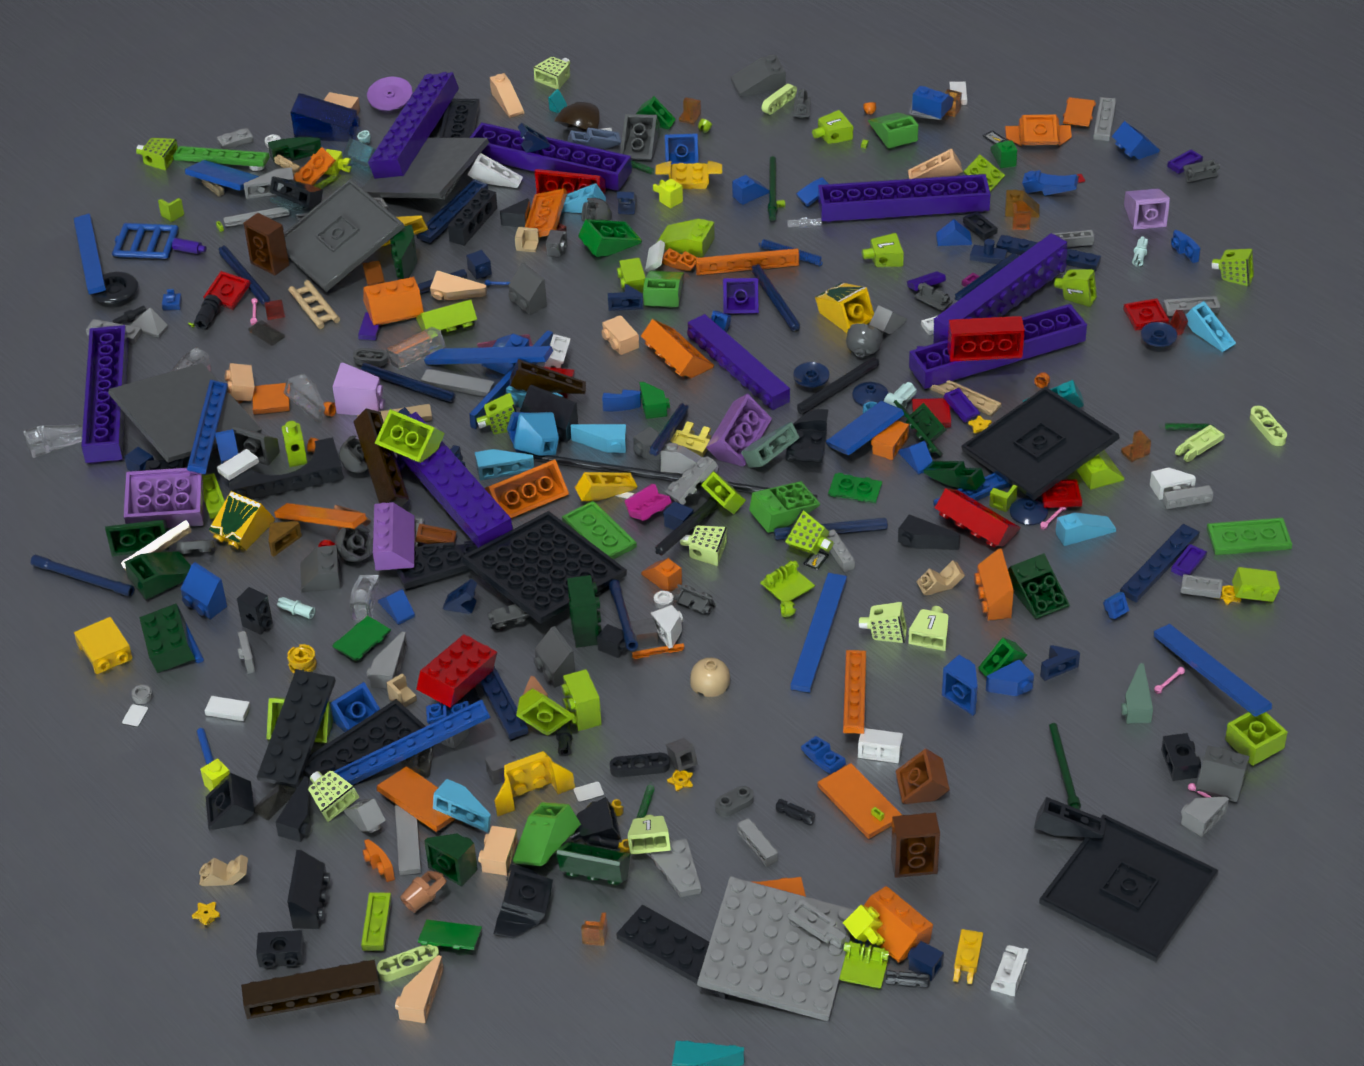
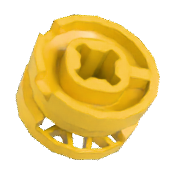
(302, 658)

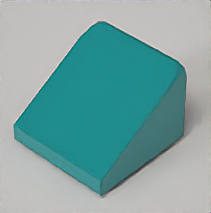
(556, 101)

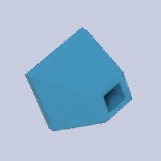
(536, 433)

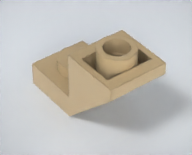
(934, 582)
(219, 873)

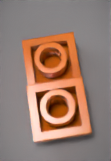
(679, 261)
(378, 859)

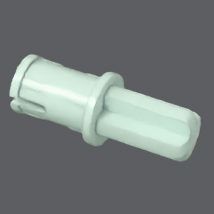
(1140, 251)
(296, 607)

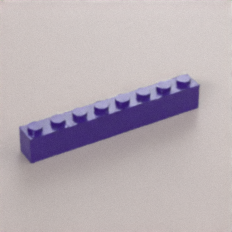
(738, 362)

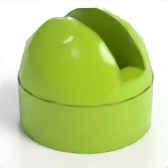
(704, 125)
(787, 608)

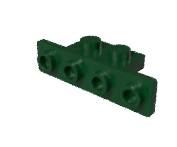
(926, 424)

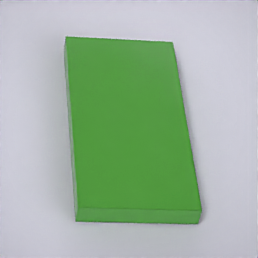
(600, 529)
(1249, 536)

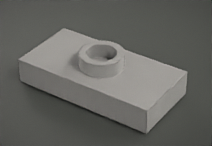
(1201, 586)
(245, 652)

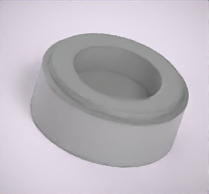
(142, 694)

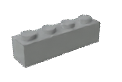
(1077, 238)
(1187, 497)
(840, 552)
(757, 842)

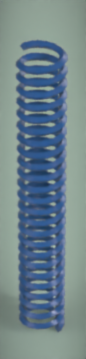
(805, 255)

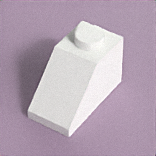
(1170, 480)
(668, 624)

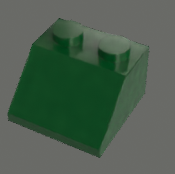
(452, 857)

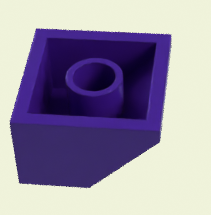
(740, 295)

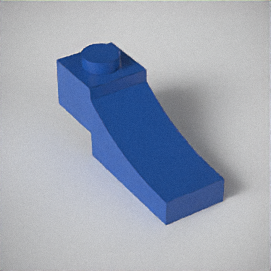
(1050, 184)

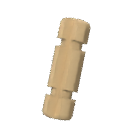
(285, 163)

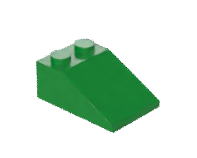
(607, 237)

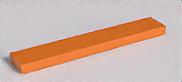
(745, 261)
(320, 515)
(854, 692)

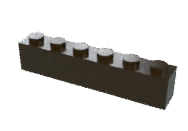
(380, 461)
(310, 989)

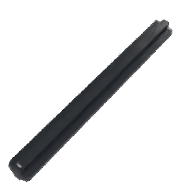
(837, 385)
(684, 528)

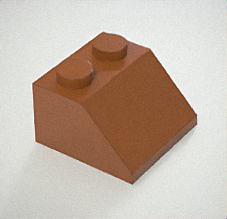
(922, 778)

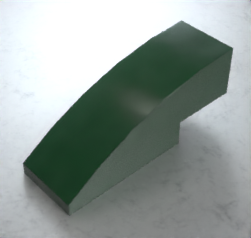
(294, 148)
(955, 474)

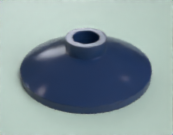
(1159, 334)
(811, 374)
(869, 392)
(1028, 511)

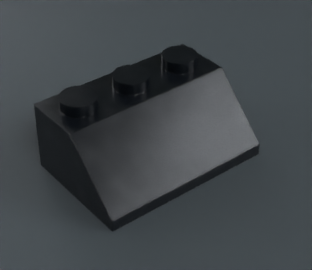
(564, 410)
(307, 891)

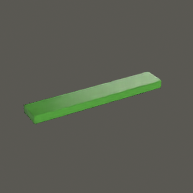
(221, 156)

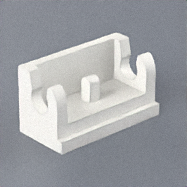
(560, 346)
(880, 745)
(1010, 970)

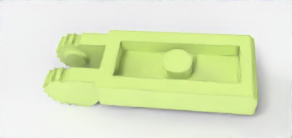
(1199, 443)

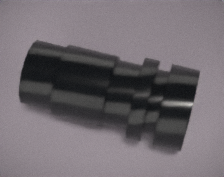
(208, 310)

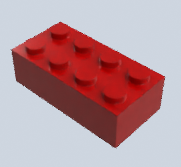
(985, 338)
(456, 670)

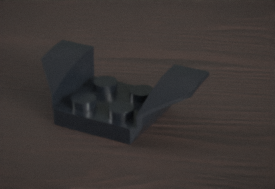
(812, 440)
(523, 902)

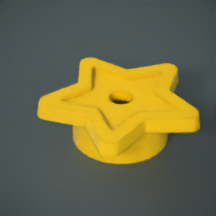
(979, 424)
(1228, 595)
(685, 776)
(206, 918)

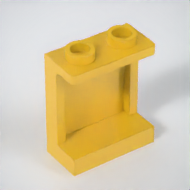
(103, 645)

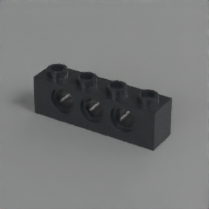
(472, 216)

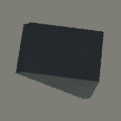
(516, 214)

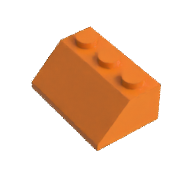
(393, 301)
(995, 586)
(902, 924)

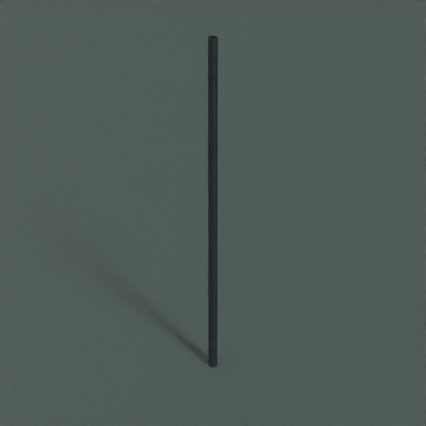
(635, 471)

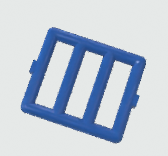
(133, 253)

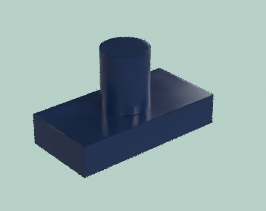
(988, 253)

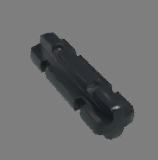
(795, 811)
(907, 978)

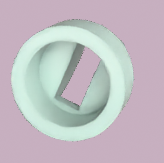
(364, 136)

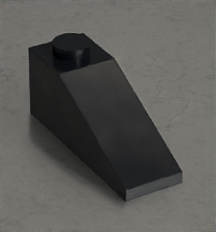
(297, 192)
(927, 535)
(295, 817)
(1065, 820)

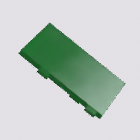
(855, 488)
(361, 638)
(450, 934)

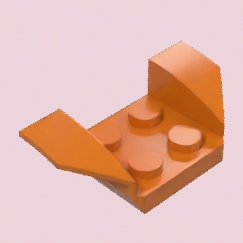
(1038, 131)

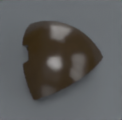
(579, 115)

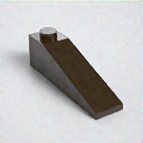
(529, 374)

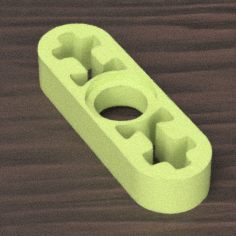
(779, 99)
(1275, 435)
(403, 970)

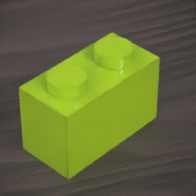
(631, 274)
(723, 492)
(1255, 584)

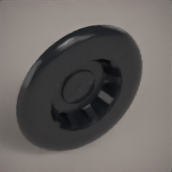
(118, 287)

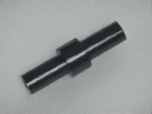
(130, 315)

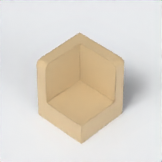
(527, 239)
(398, 690)

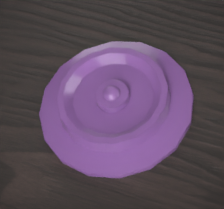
(389, 93)

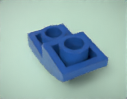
(809, 193)
(1186, 245)
(621, 402)
(438, 711)
(822, 755)

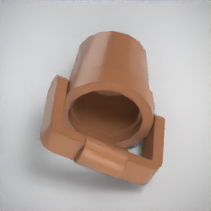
(420, 893)

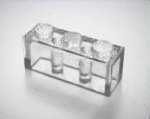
(415, 347)

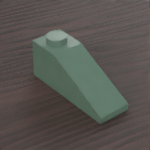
(770, 445)
(1138, 701)

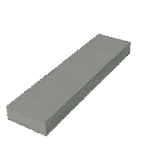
(1104, 119)
(458, 382)
(407, 842)

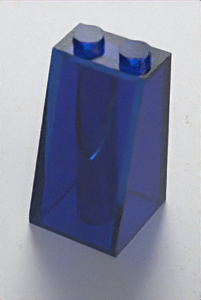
(323, 119)

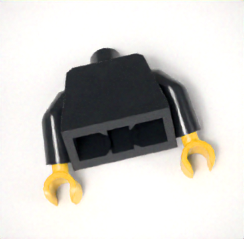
(600, 825)

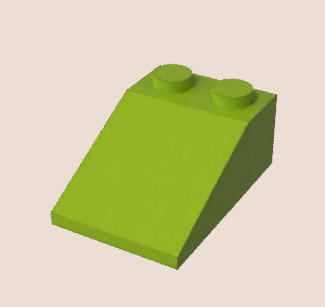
(689, 236)

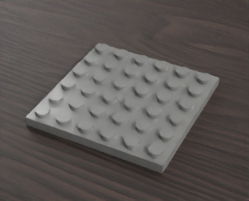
(768, 956)

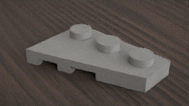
(687, 483)
(678, 868)

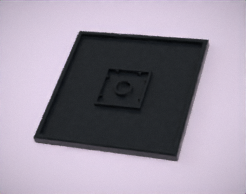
(1040, 442)
(1129, 888)

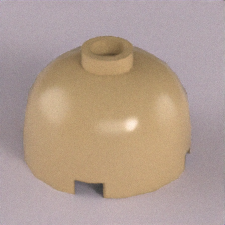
(710, 677)

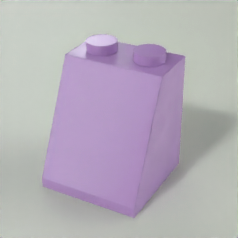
(1147, 208)
(356, 391)

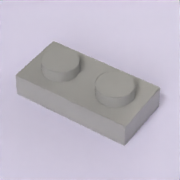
(235, 139)

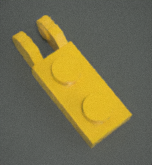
(968, 954)

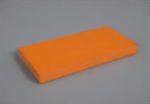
(546, 211)
(414, 796)
(856, 798)

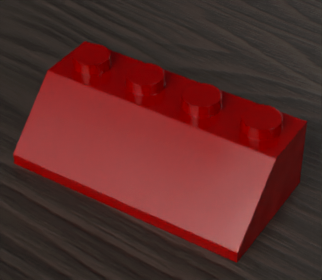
(555, 180)
(976, 517)

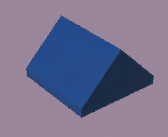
(353, 707)

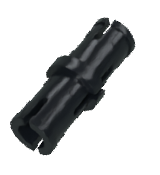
(564, 739)

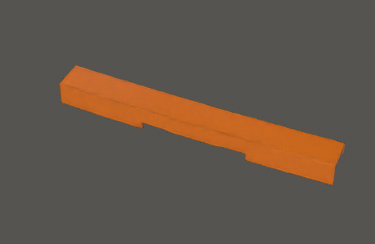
(645, 653)

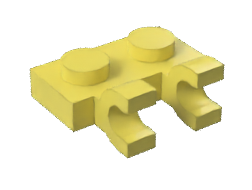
(692, 442)

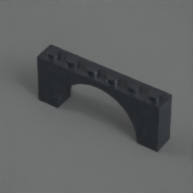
(321, 469)

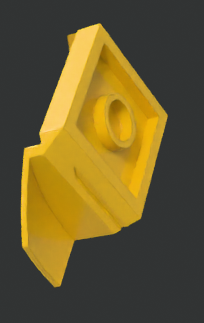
(690, 175)
(528, 775)

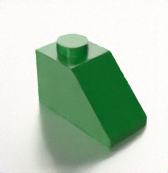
(654, 107)
(1005, 154)
(653, 401)
(1002, 655)

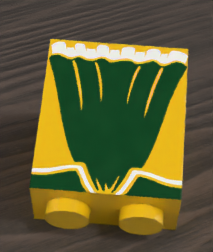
(845, 305)
(240, 521)

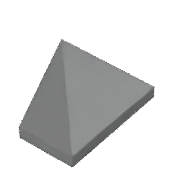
(150, 323)

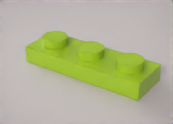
(212, 495)
(376, 922)

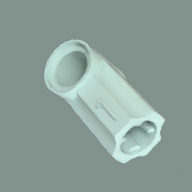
(902, 395)

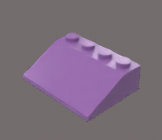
(164, 495)

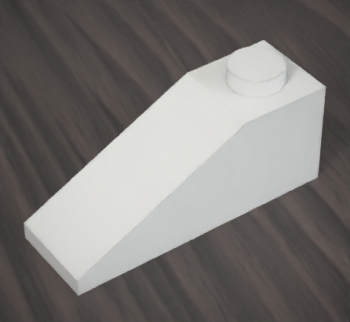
(493, 173)

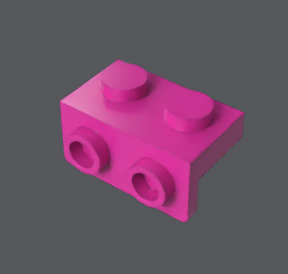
(646, 503)

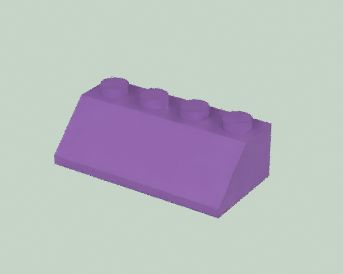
(740, 427)
(393, 537)

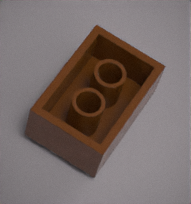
(266, 243)
(915, 845)

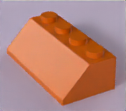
(675, 349)
(529, 489)

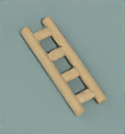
(316, 296)

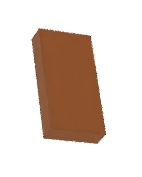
(373, 273)
(431, 534)

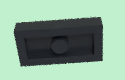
(980, 225)

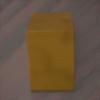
(283, 535)

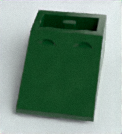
(404, 252)
(156, 571)
(1037, 586)

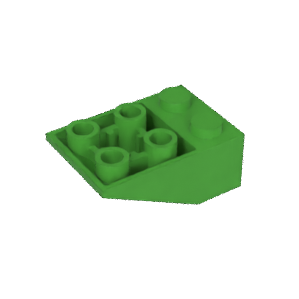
(895, 129)
(663, 288)
(781, 505)
(545, 833)

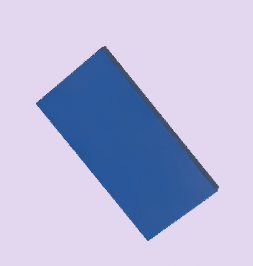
(219, 174)
(865, 428)

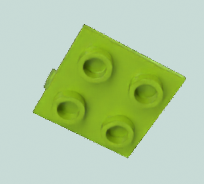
(982, 166)
(787, 582)
(864, 965)

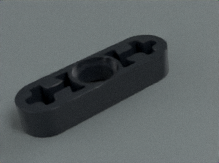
(654, 758)

